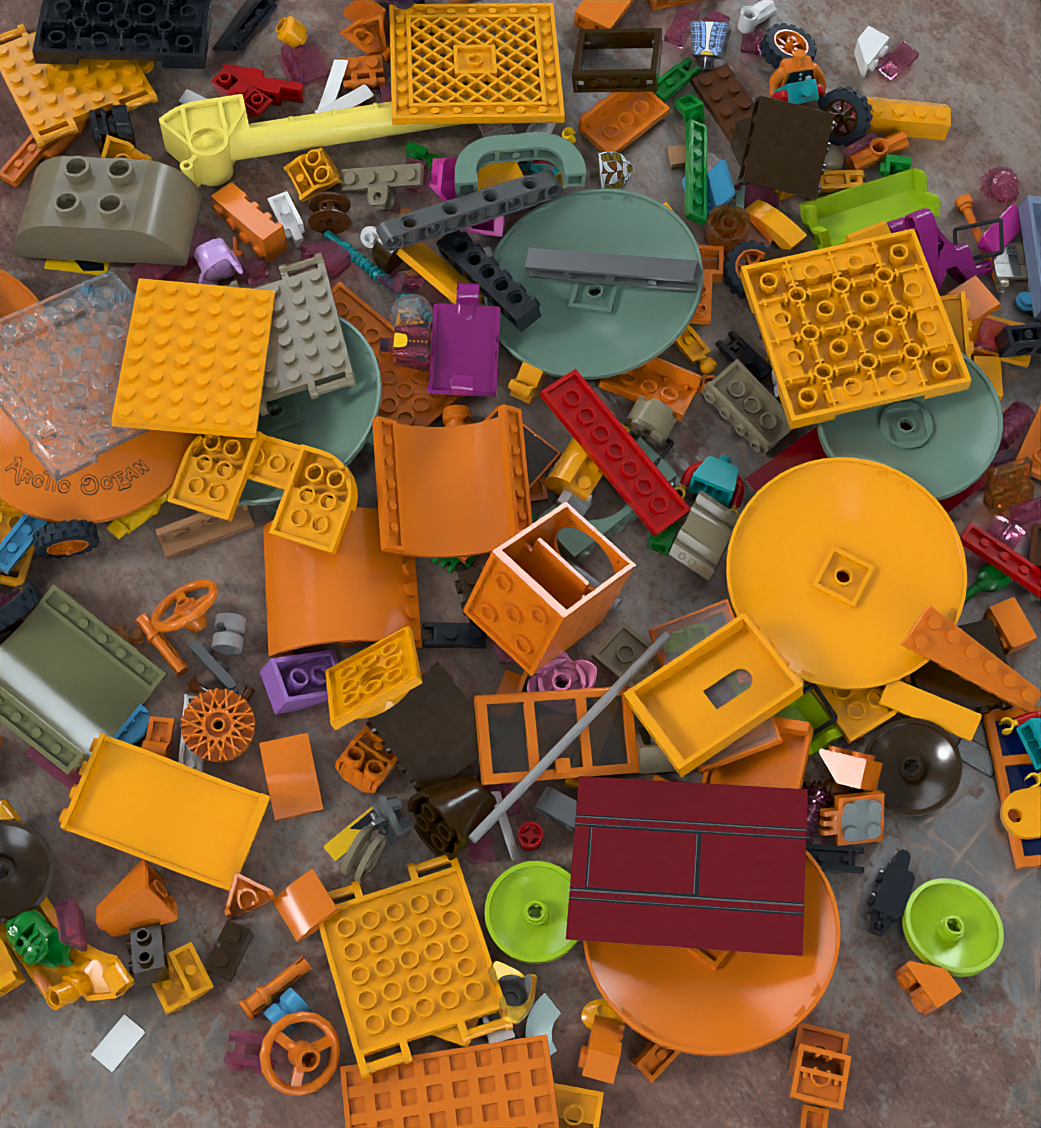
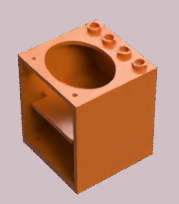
(536, 599)

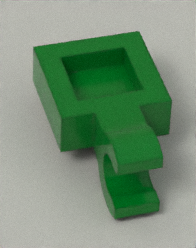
(421, 153)

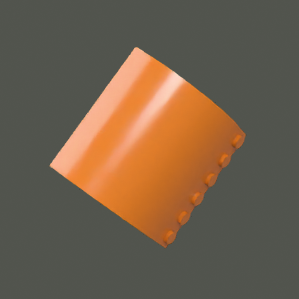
(451, 486)
(338, 596)

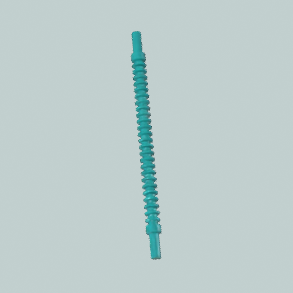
(360, 260)

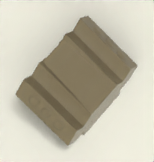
(704, 536)

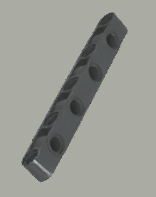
(469, 210)

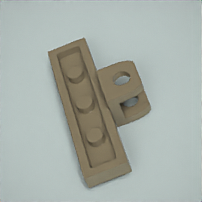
(382, 181)

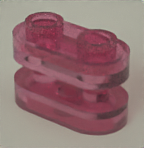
(238, 1060)

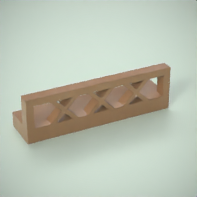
(200, 531)

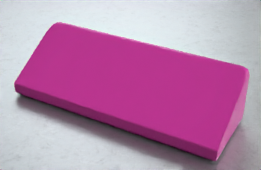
(1011, 224)

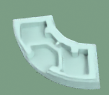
(542, 1019)

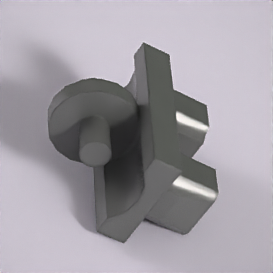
(386, 821)

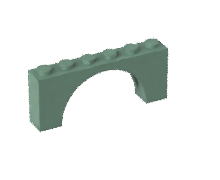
(578, 545)

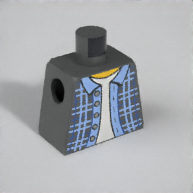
(709, 41)

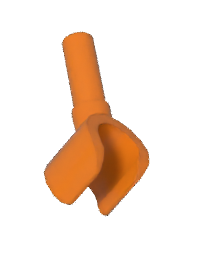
(235, 247)

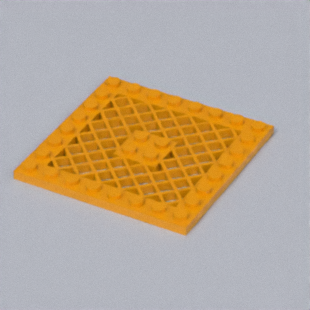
(475, 64)

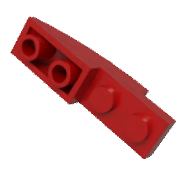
(273, 88)

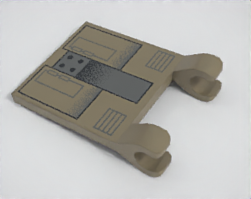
(1010, 266)

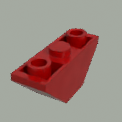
(229, 84)

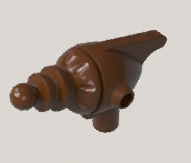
(832, 788)

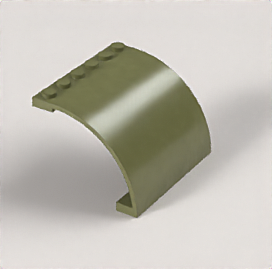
(70, 680)

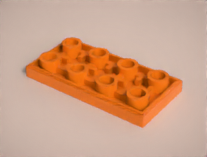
(981, 299)

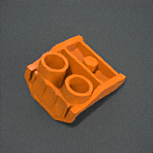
(365, 762)

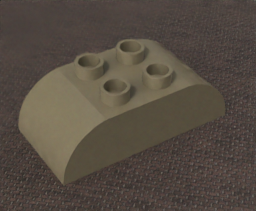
(108, 212)

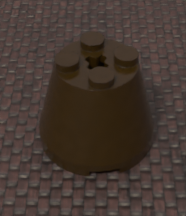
(451, 813)

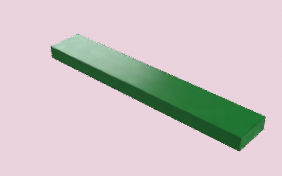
(696, 172)

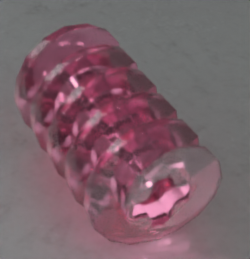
(1015, 421)
(815, 801)

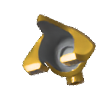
(516, 990)

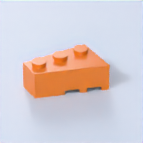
(603, 1051)

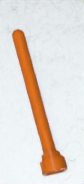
(964, 204)

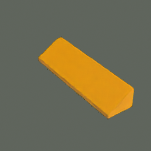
(932, 708)

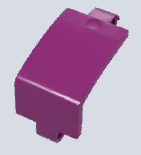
(464, 346)

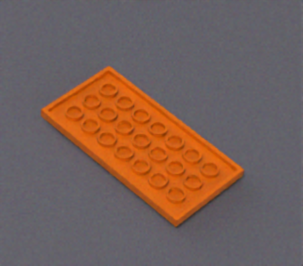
(402, 388)

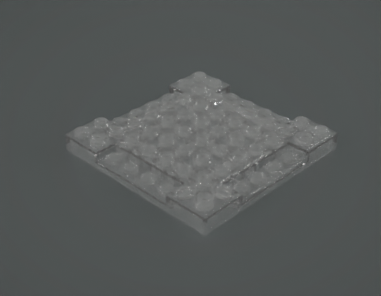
(65, 370)

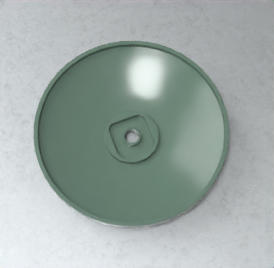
(948, 442)

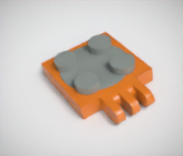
(854, 818)

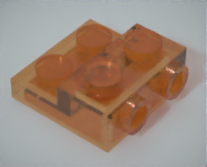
(1008, 485)

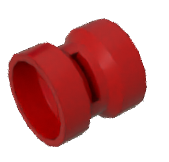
(532, 833)

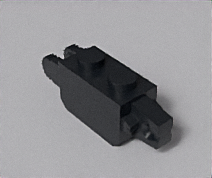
(891, 894)

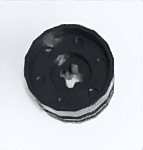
(117, 126)

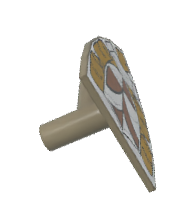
(612, 170)

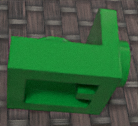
(690, 108)
(894, 164)

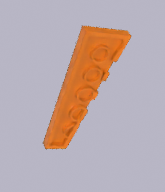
(954, 650)

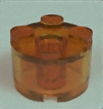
(727, 227)

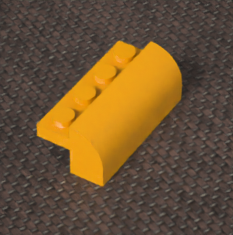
(574, 472)

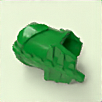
(37, 940)

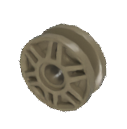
(363, 854)

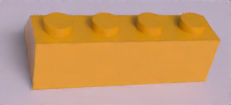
(913, 117)

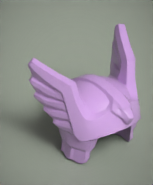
(216, 262)

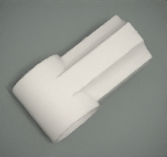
(753, 15)

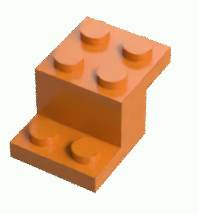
(819, 1066)

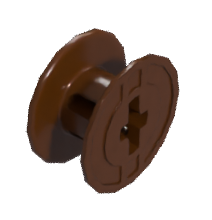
(329, 212)

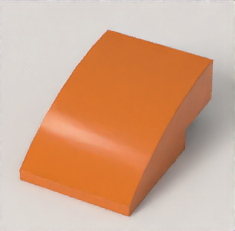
(291, 776)

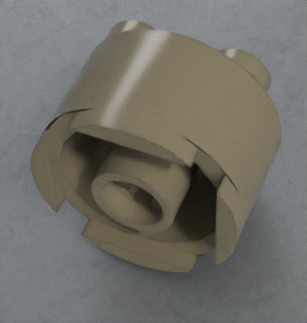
(651, 421)

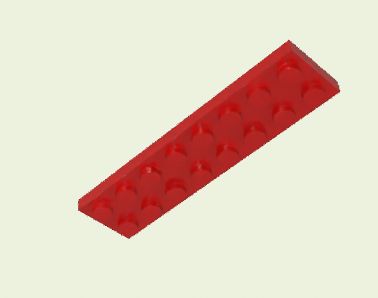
(615, 452)

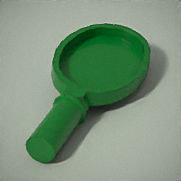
(989, 580)

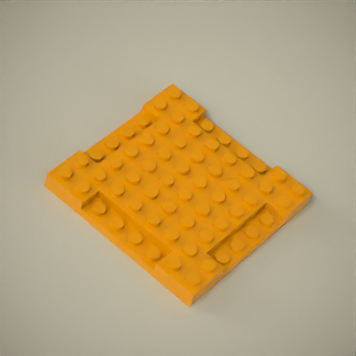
(854, 327)

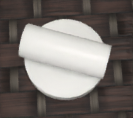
(369, 236)

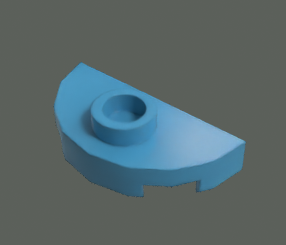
(135, 727)

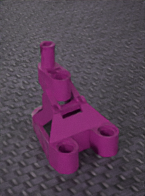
(941, 257)

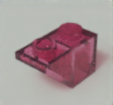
(334, 255)

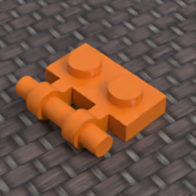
(363, 67)

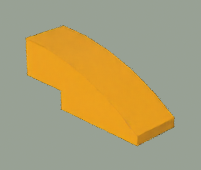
(775, 225)

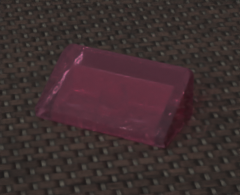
(71, 924)

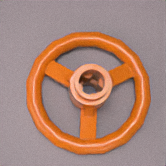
(188, 611)
(301, 1054)

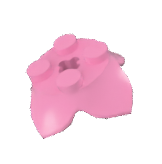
(576, 674)

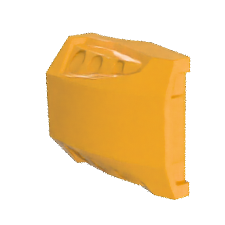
(313, 173)

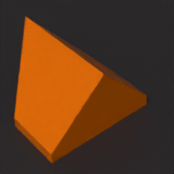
(367, 34)
(246, 896)

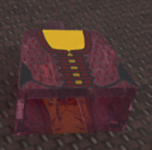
(410, 346)

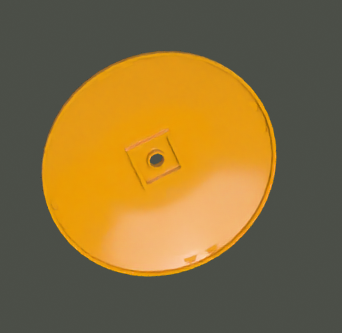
(854, 521)

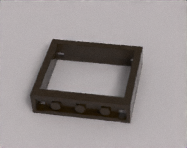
(617, 79)

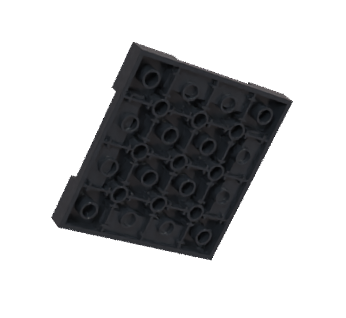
(124, 31)

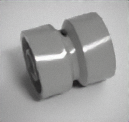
(228, 633)

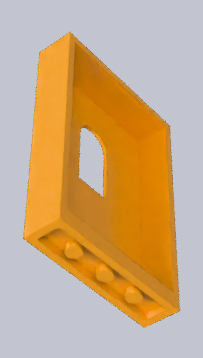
(681, 715)

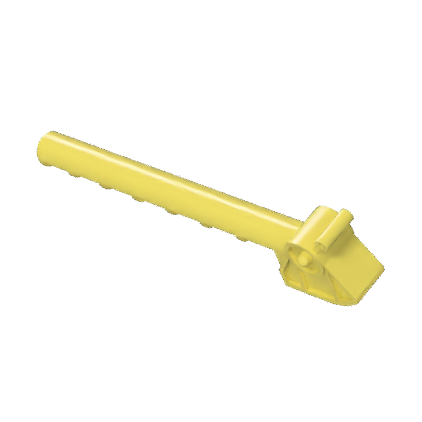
(216, 133)

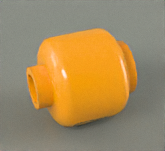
(291, 31)

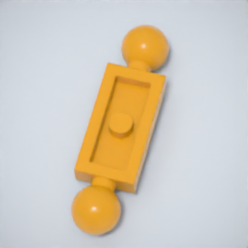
(696, 350)

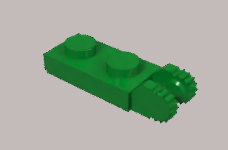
(676, 79)

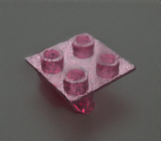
(302, 64)

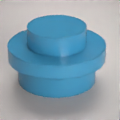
(1023, 302)

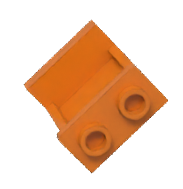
(600, 13)

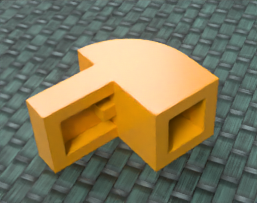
(526, 383)

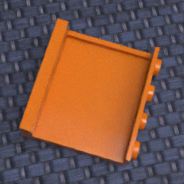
(773, 767)

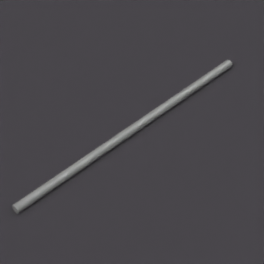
(551, 756)

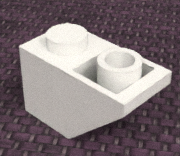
(869, 49)

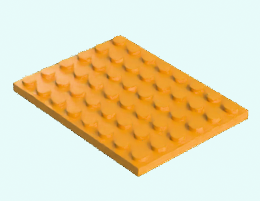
(194, 359)

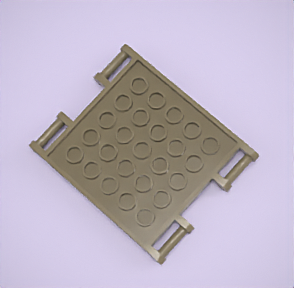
(304, 335)

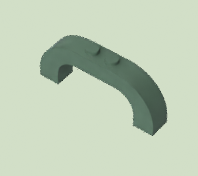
(518, 148)

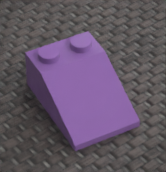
(297, 680)

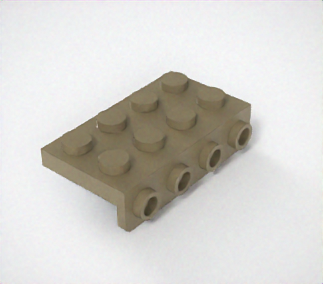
(748, 407)

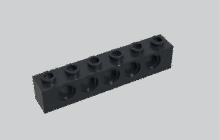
(464, 255)
(1019, 340)

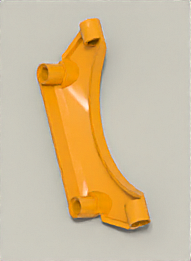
(94, 972)

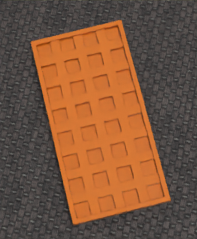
(458, 1088)

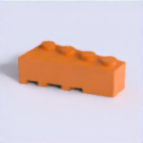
(249, 222)

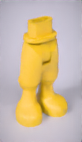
(128, 523)

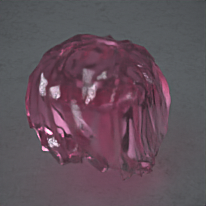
(1000, 184)

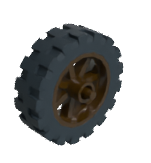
(858, 104)

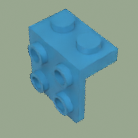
(719, 186)

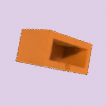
(1011, 625)

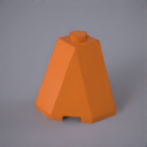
(136, 902)

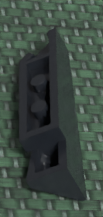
(245, 25)

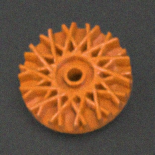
(226, 742)

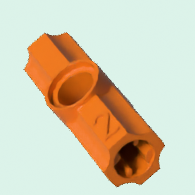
(877, 151)

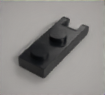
(746, 355)
(454, 635)
(836, 858)

